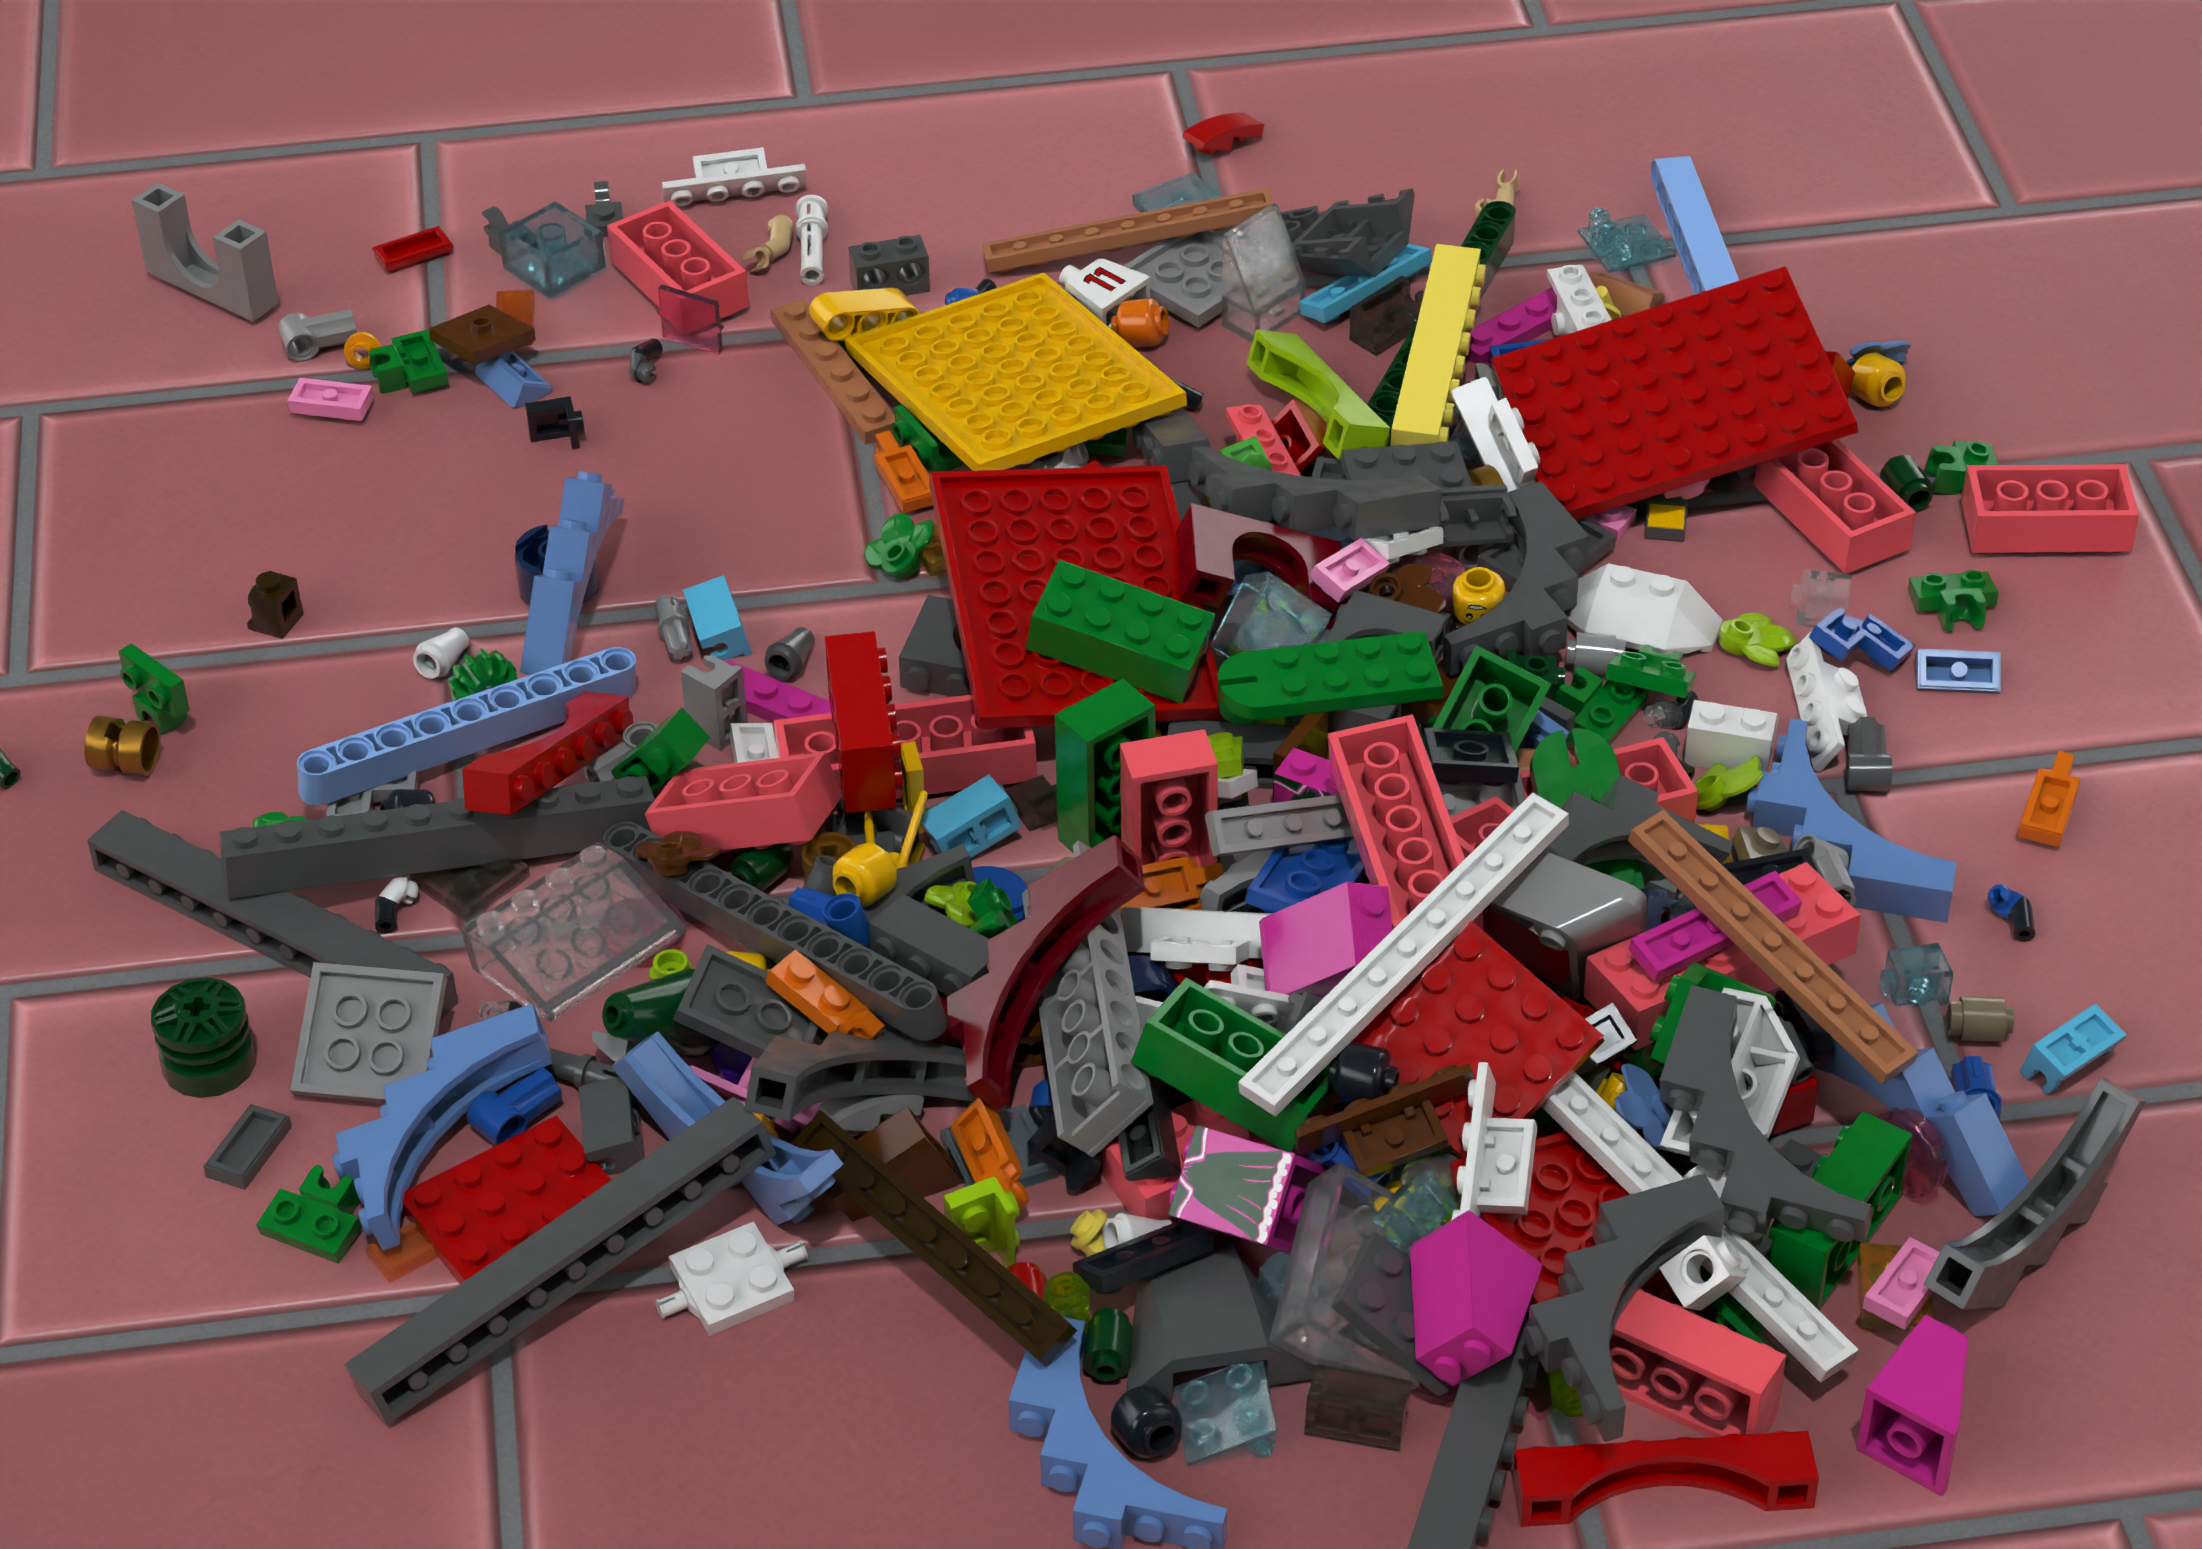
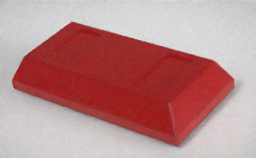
(413, 249)

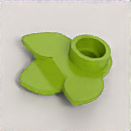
(1756, 637)
(1719, 783)
(954, 901)

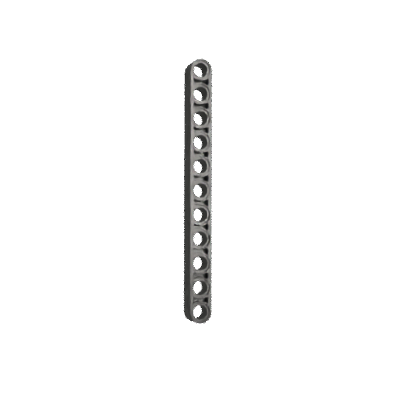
(777, 930)

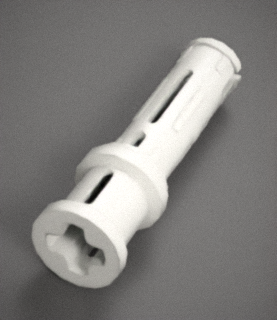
(811, 230)

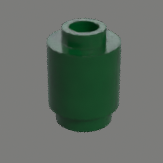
(1907, 481)
(763, 866)
(1108, 1344)

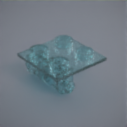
(1624, 241)
(1227, 1412)

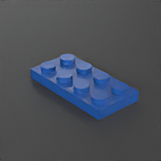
(1304, 872)

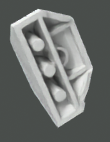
(1644, 610)
(1762, 1068)

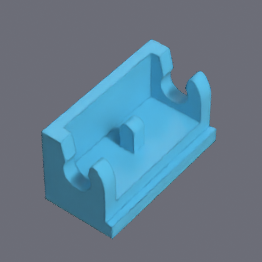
(717, 618)
(971, 817)
(2072, 1047)

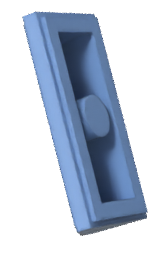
(513, 379)
(1958, 670)

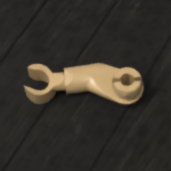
(1505, 191)
(779, 243)

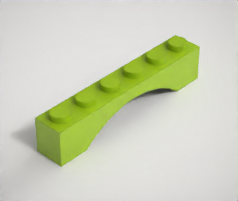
(1297, 369)

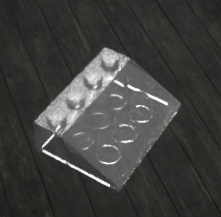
(571, 932)
(1325, 1244)

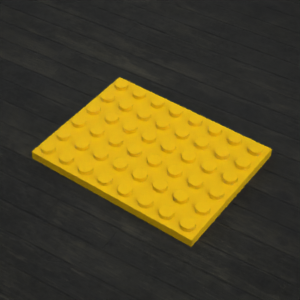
(1015, 374)

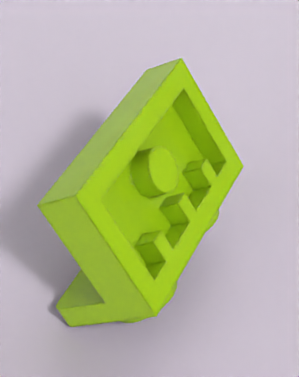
(986, 1217)

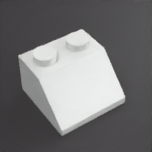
(1729, 735)

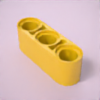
(859, 311)

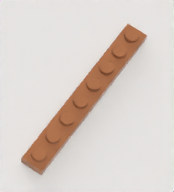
(1123, 231)
(1773, 947)

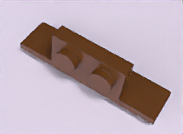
(1391, 1127)

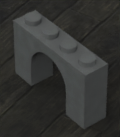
(1371, 617)
(932, 652)

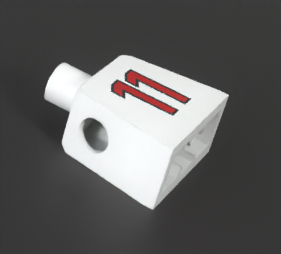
(1104, 287)

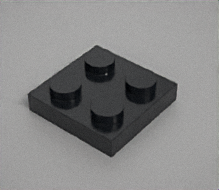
(1471, 756)

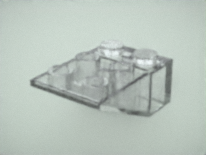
(1260, 275)

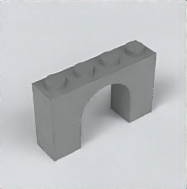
(244, 271)

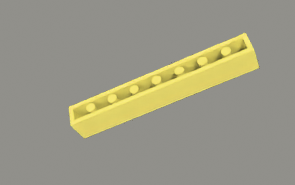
(1437, 346)

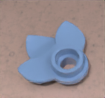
(1893, 349)
(1643, 1106)

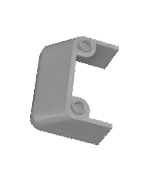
(1574, 911)

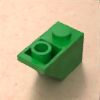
(664, 750)

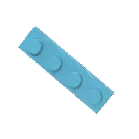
(1347, 291)

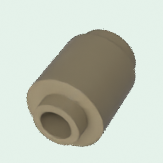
(1979, 1019)

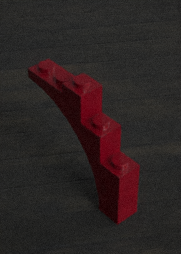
(1025, 957)

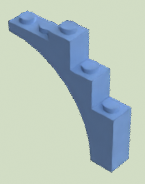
(572, 547)
(1882, 872)
(680, 1098)
(424, 1106)
(1970, 1131)
(1078, 1458)

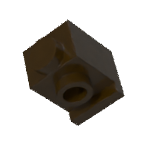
(274, 604)

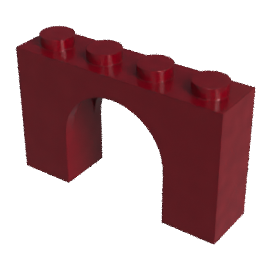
(1214, 539)

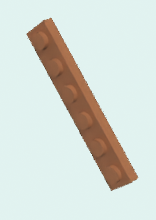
(834, 371)

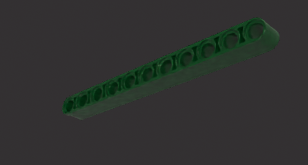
(1494, 236)

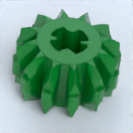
(480, 674)

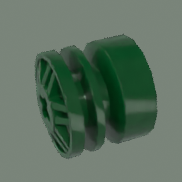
(203, 1037)

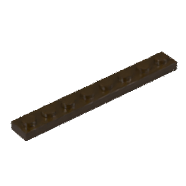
(940, 1242)

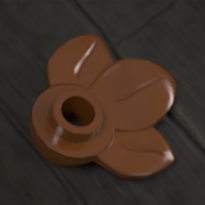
(1409, 587)
(675, 852)

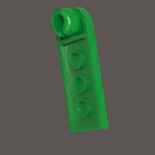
(1327, 677)
(1592, 776)

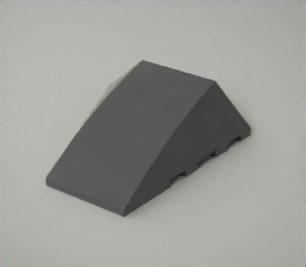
(1351, 237)
(1205, 1319)

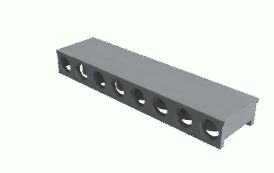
(1091, 1037)

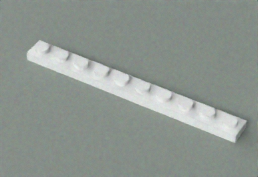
(1402, 955)
(1764, 1291)

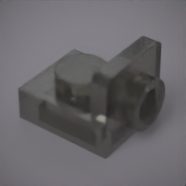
(1035, 802)

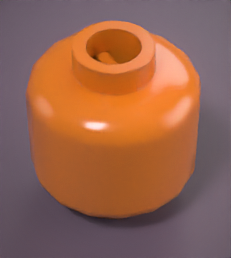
(1141, 322)

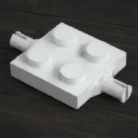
(731, 1278)

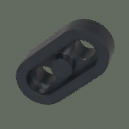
(1812, 1036)

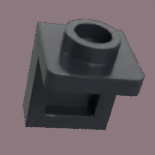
(554, 420)
(1058, 1153)

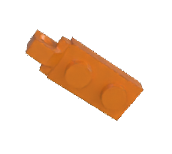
(902, 473)
(2050, 802)
(1173, 882)
(822, 998)
(989, 1149)

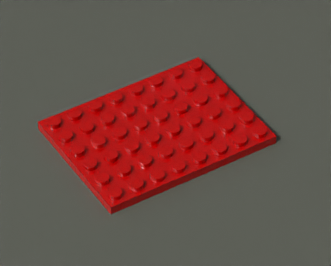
(1675, 394)
(999, 550)

